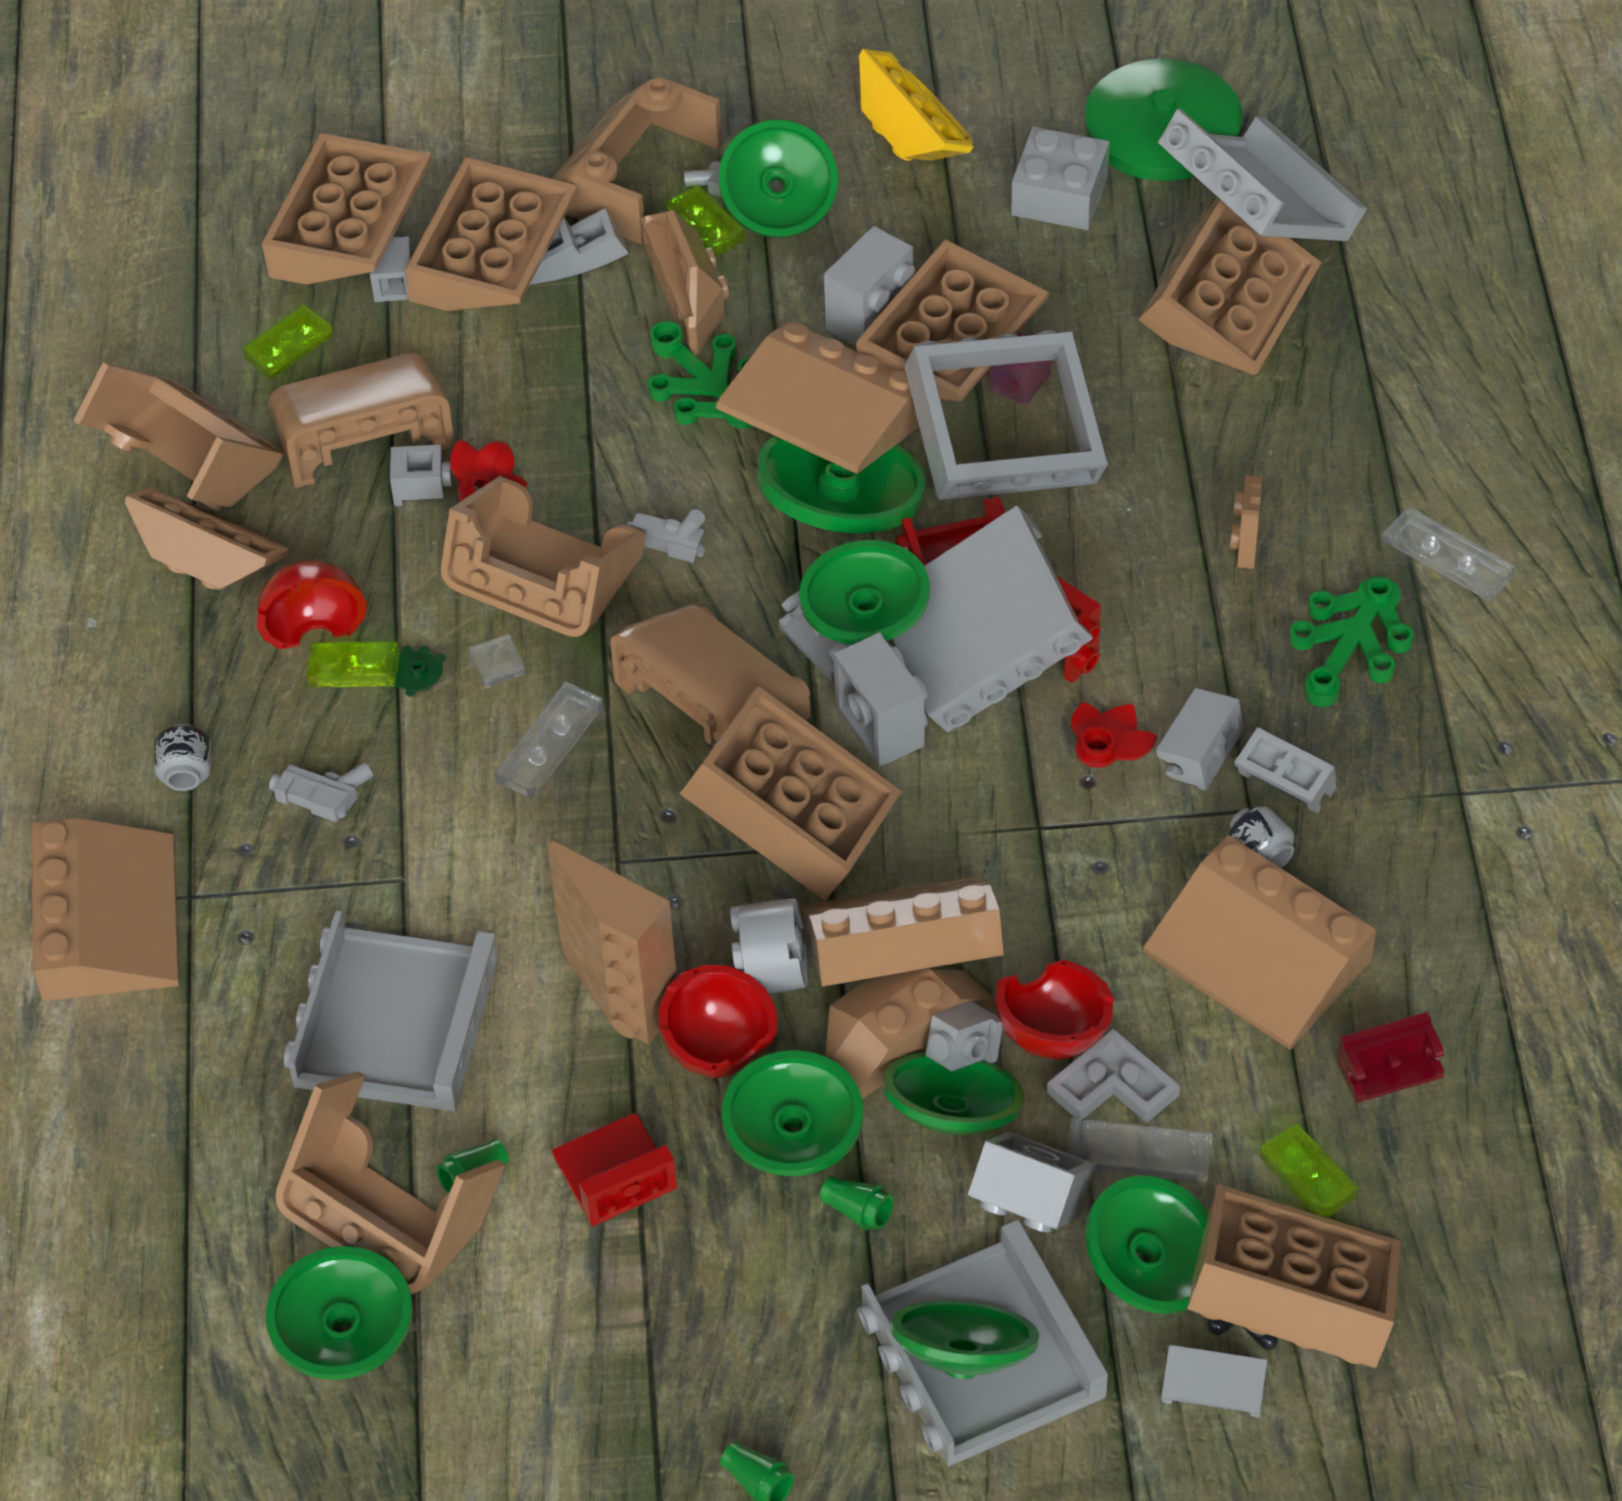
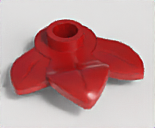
(482, 467)
(1112, 732)

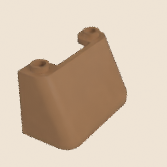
(356, 408)
(532, 569)
(700, 667)

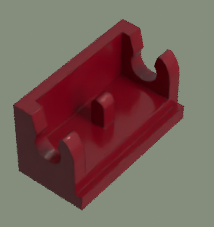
(1391, 1057)

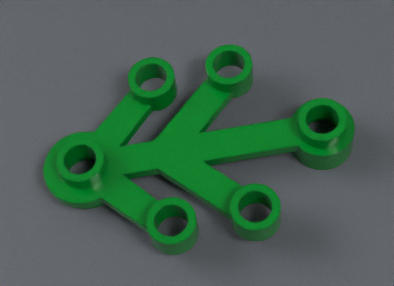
(667, 342)
(1374, 598)

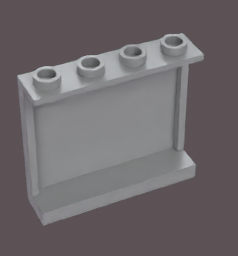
(1265, 180)
(989, 621)
(394, 1012)
(992, 1408)

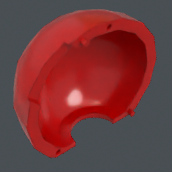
(308, 598)
(1057, 1012)
(716, 1020)

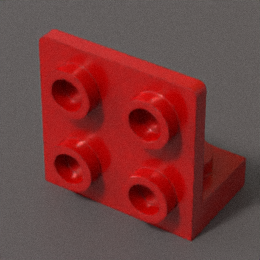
(615, 1169)

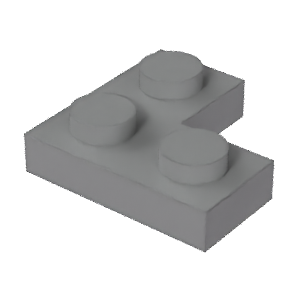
(1113, 1069)

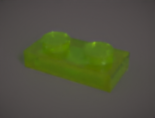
(708, 219)
(287, 341)
(353, 664)
(1308, 1172)

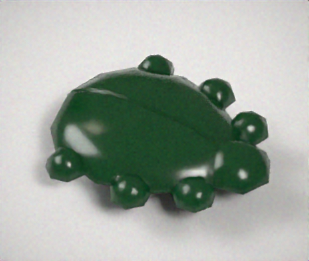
(418, 670)

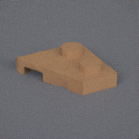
(1247, 508)

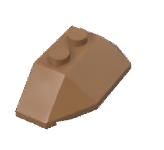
(685, 276)
(200, 541)
(893, 1019)

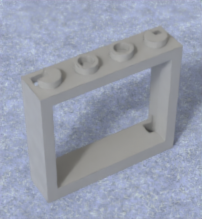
(1007, 475)

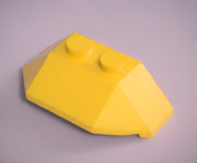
(907, 111)

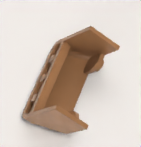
(596, 158)
(180, 430)
(349, 1204)

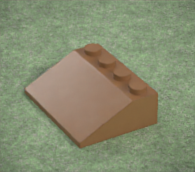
(342, 210)
(487, 237)
(1229, 290)
(947, 301)
(822, 397)
(791, 793)
(102, 909)
(903, 929)
(614, 940)
(1261, 942)
(1296, 1276)

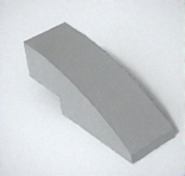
(582, 247)

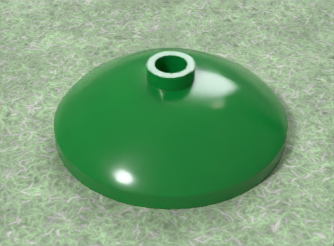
(784, 154)
(864, 591)
(790, 1092)
(956, 1101)
(1160, 1224)
(332, 1291)
(964, 1336)

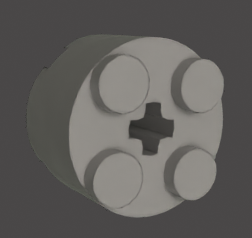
(771, 944)

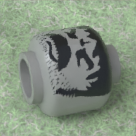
(182, 757)
(1264, 833)

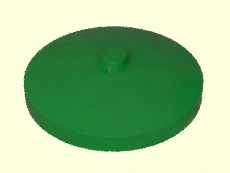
(1138, 103)
(838, 498)

